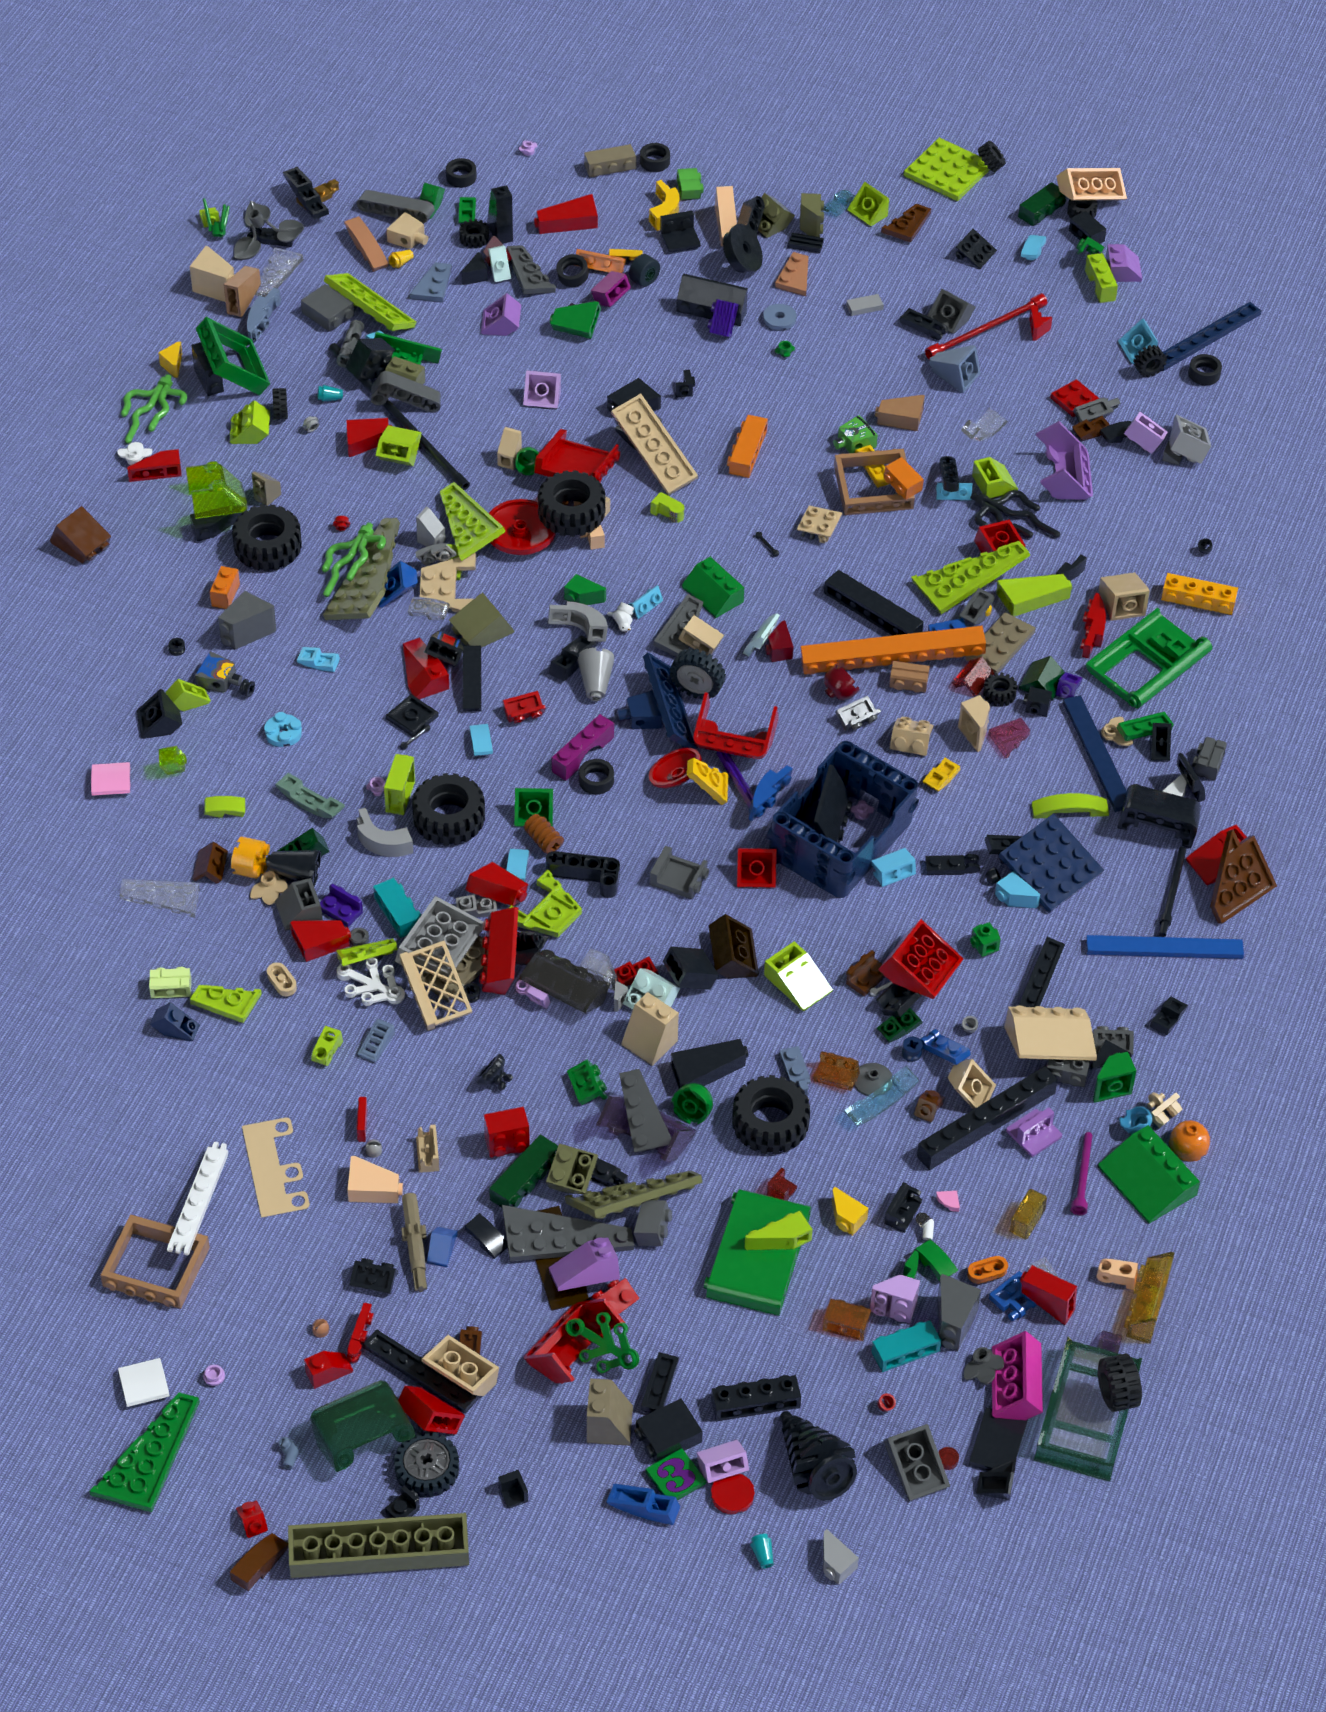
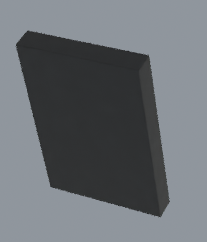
(997, 1441)

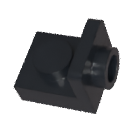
(405, 1505)

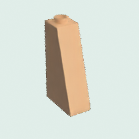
(725, 210)

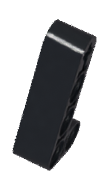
(586, 867)

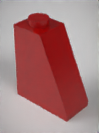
(364, 434)
(497, 884)
(319, 937)
(1050, 1293)
(430, 1411)

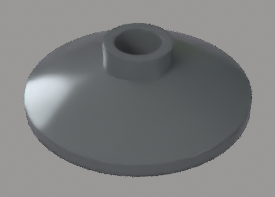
(867, 1083)

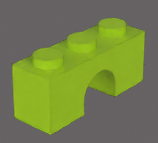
(1099, 271)

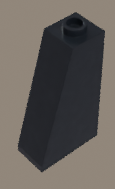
(501, 214)
(708, 1062)

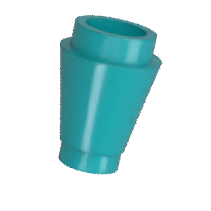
(329, 393)
(762, 1549)

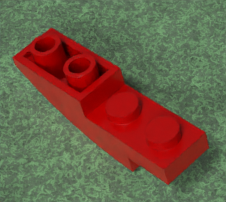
(1094, 625)

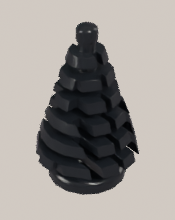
(818, 1458)

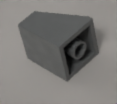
(246, 621)
(956, 1310)

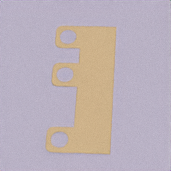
(266, 1170)

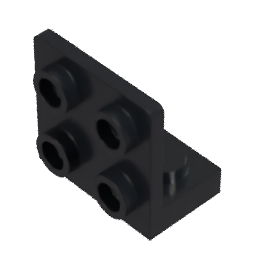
(679, 231)

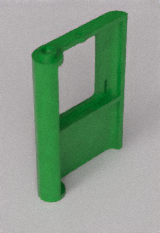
(1138, 639)

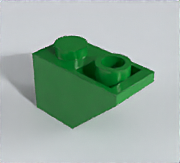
(432, 194)

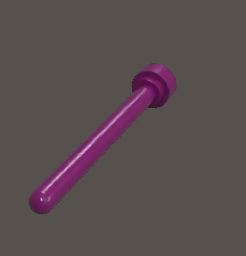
(1079, 1205)

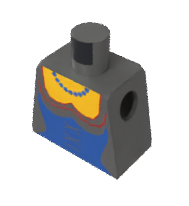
(217, 674)

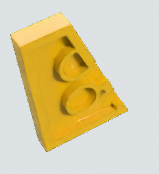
(709, 779)

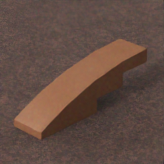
(366, 243)

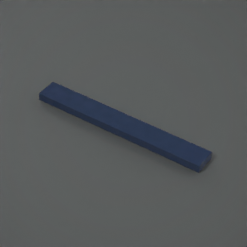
(1210, 334)
(1096, 751)

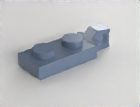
(795, 1067)

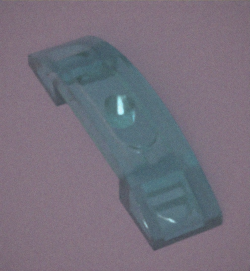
(883, 1097)

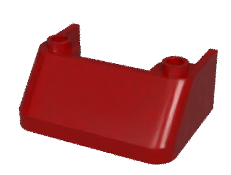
(708, 736)
(558, 1349)

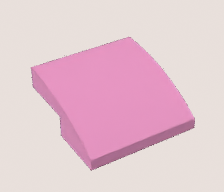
(110, 778)

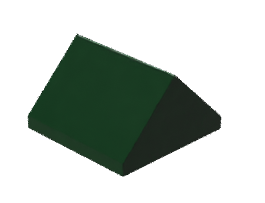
(1042, 675)

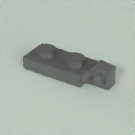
(1096, 409)

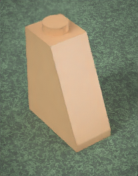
(372, 1183)

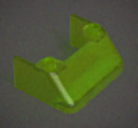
(215, 491)

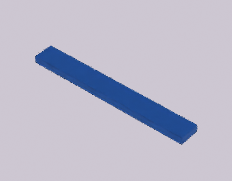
(1164, 947)

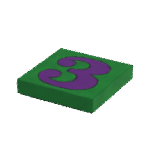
(675, 1475)

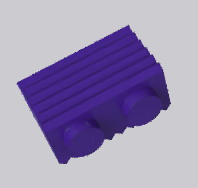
(723, 318)

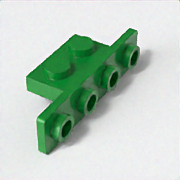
(411, 350)

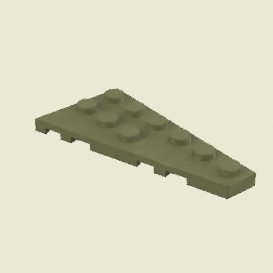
(625, 1195)

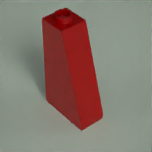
(568, 216)

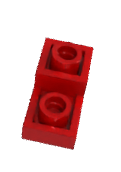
(628, 972)

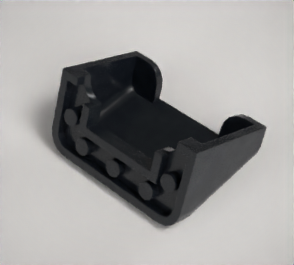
(1162, 811)

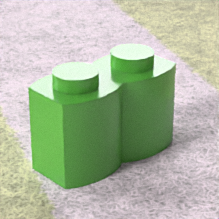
(689, 183)

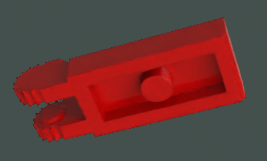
(359, 1334)

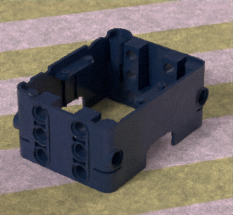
(823, 859)

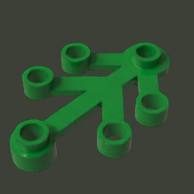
(606, 1343)

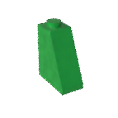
(576, 319)

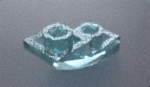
(839, 203)

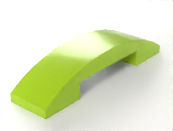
(1070, 803)

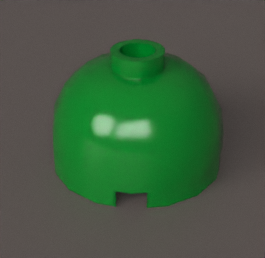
(692, 1103)

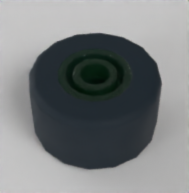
(644, 270)

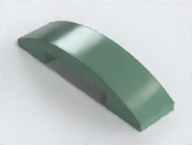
(307, 799)

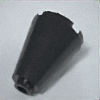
(295, 864)

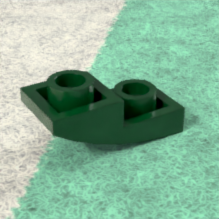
(898, 1027)

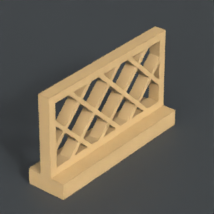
(419, 990)

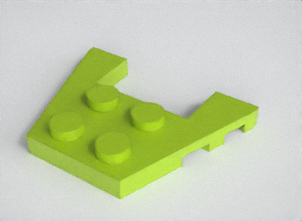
(554, 912)

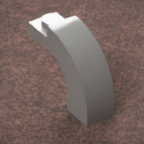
(581, 616)
(382, 842)

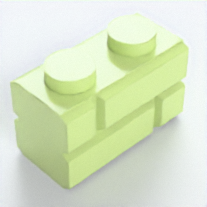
(170, 982)

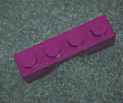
(568, 759)

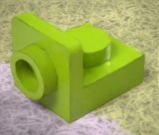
(214, 215)

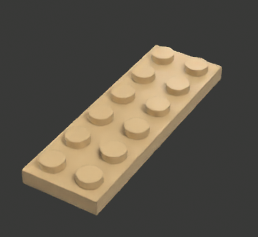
(654, 444)

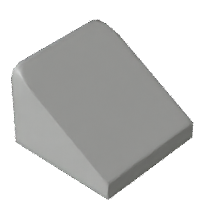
(619, 995)

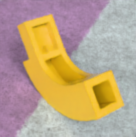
(670, 203)

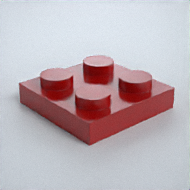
(1072, 396)

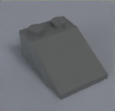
(917, 1462)

